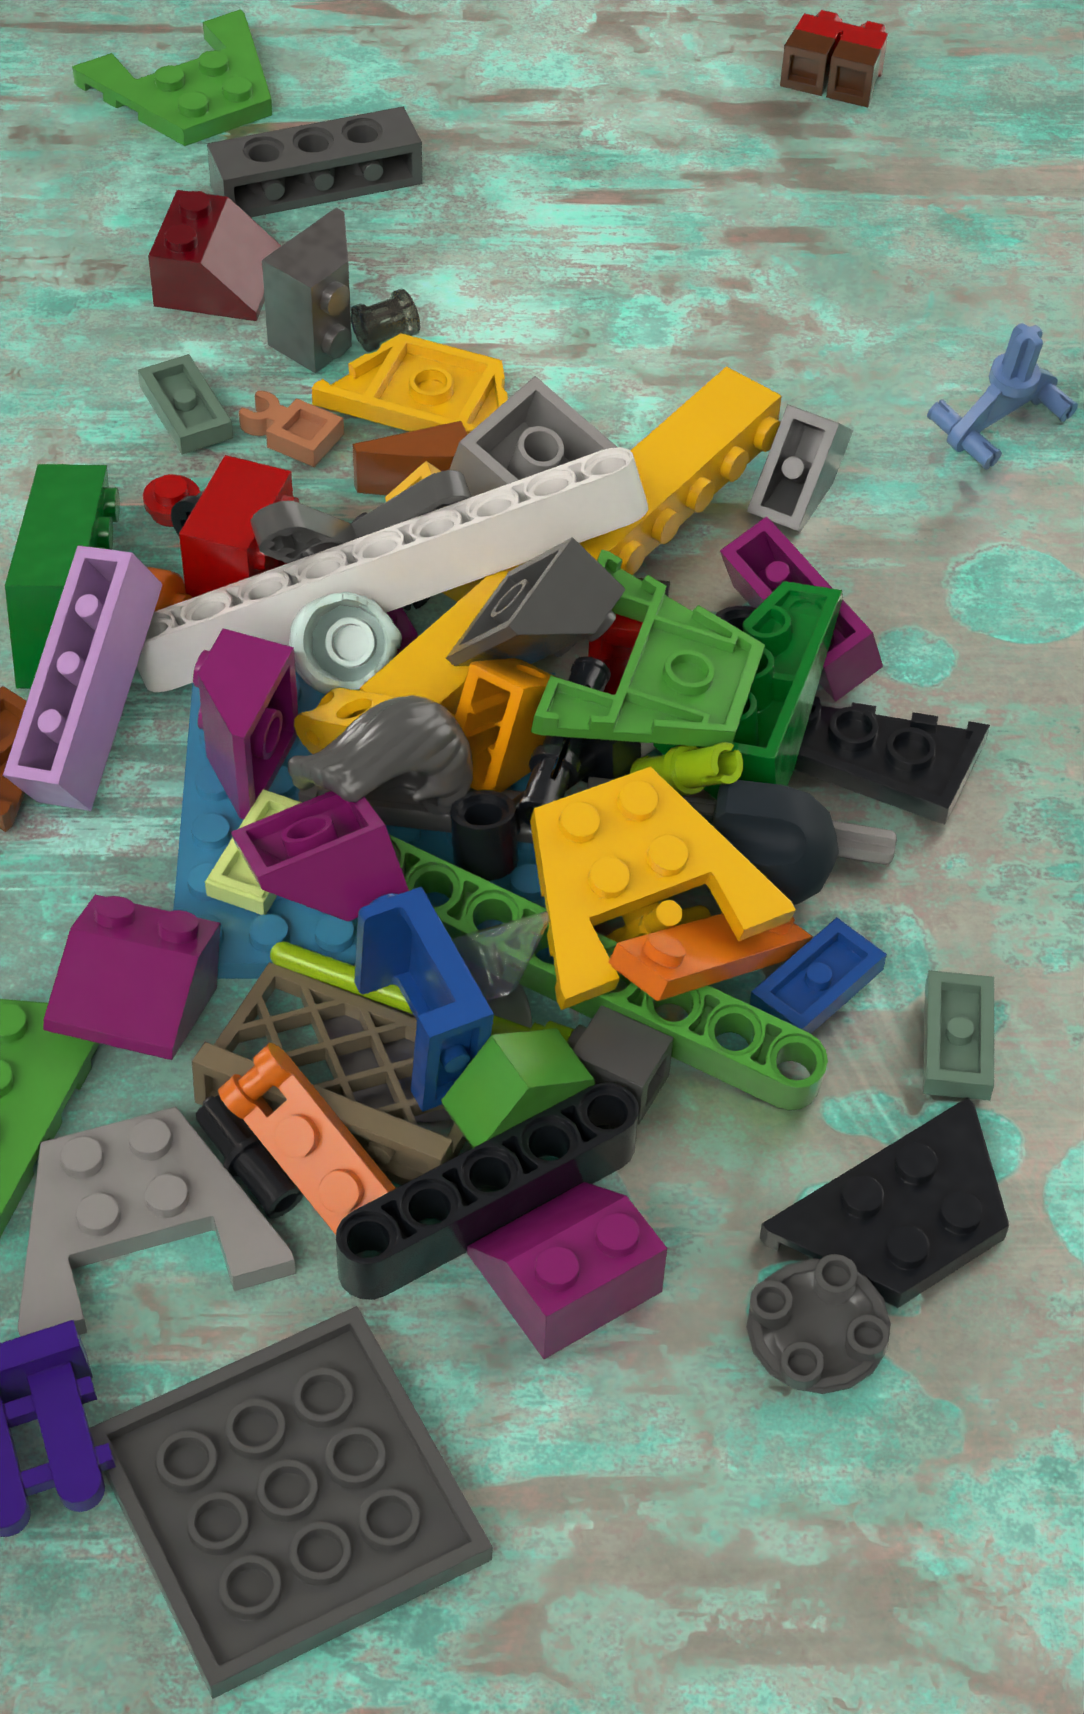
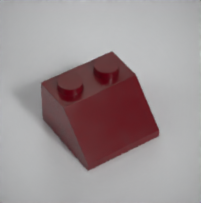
(209, 258)

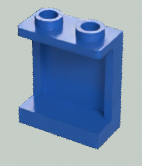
(410, 948)

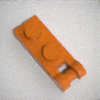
(305, 1137)

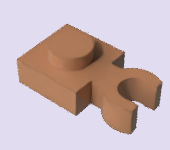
(295, 431)

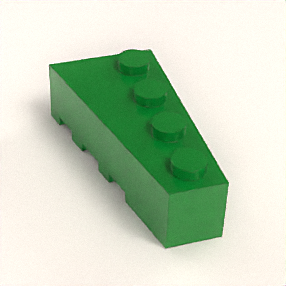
(63, 511)

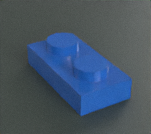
(819, 977)

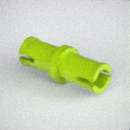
(693, 768)

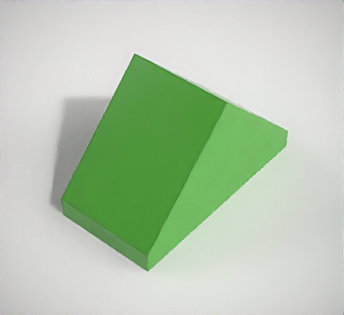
(513, 1081)

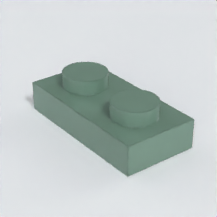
(185, 404)
(958, 1035)

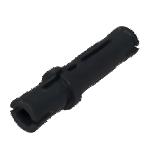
(541, 787)

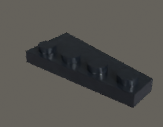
(891, 758)

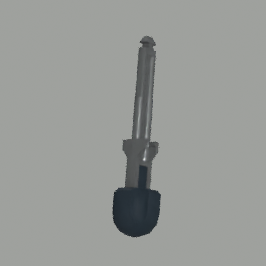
(770, 824)

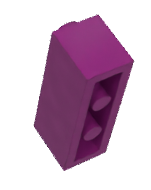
(766, 558)

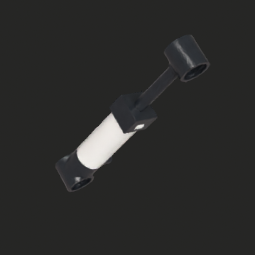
(487, 821)

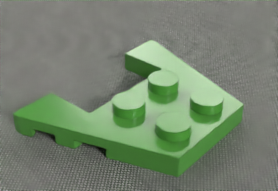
(195, 97)
(680, 682)

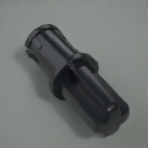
(248, 1158)

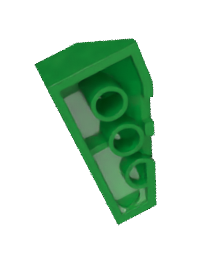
(797, 633)

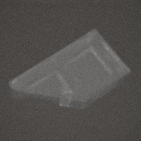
(501, 953)

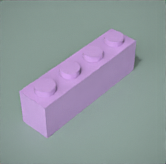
(83, 678)

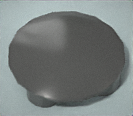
(818, 1325)

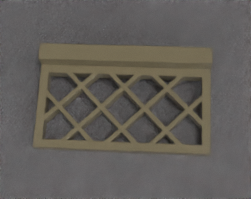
(385, 1133)

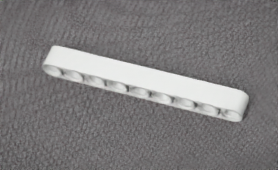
(405, 559)

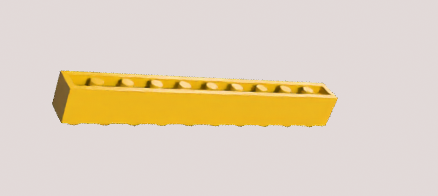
(680, 472)

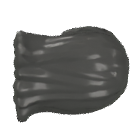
(393, 746)

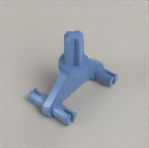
(1014, 382)

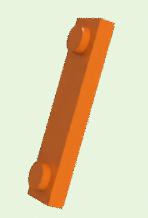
(701, 955)

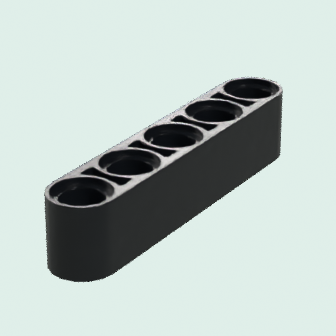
(470, 1214)

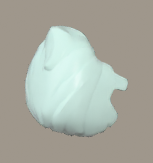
(342, 641)

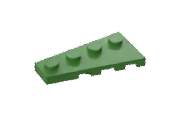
(35, 1085)

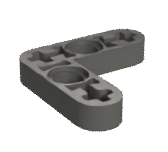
(297, 531)

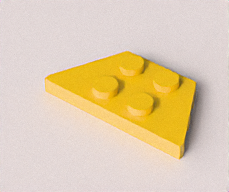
(417, 386)

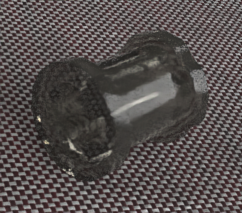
(367, 319)

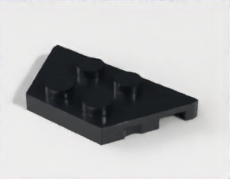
(905, 1210)

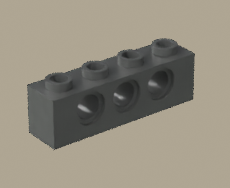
(317, 162)

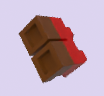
(844, 51)

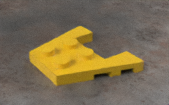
(624, 851)

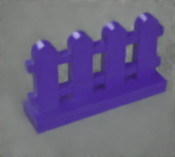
(49, 1381)

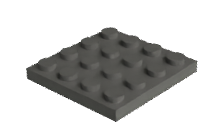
(288, 1500)

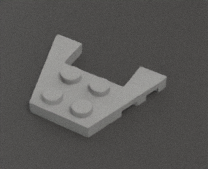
(129, 1192)

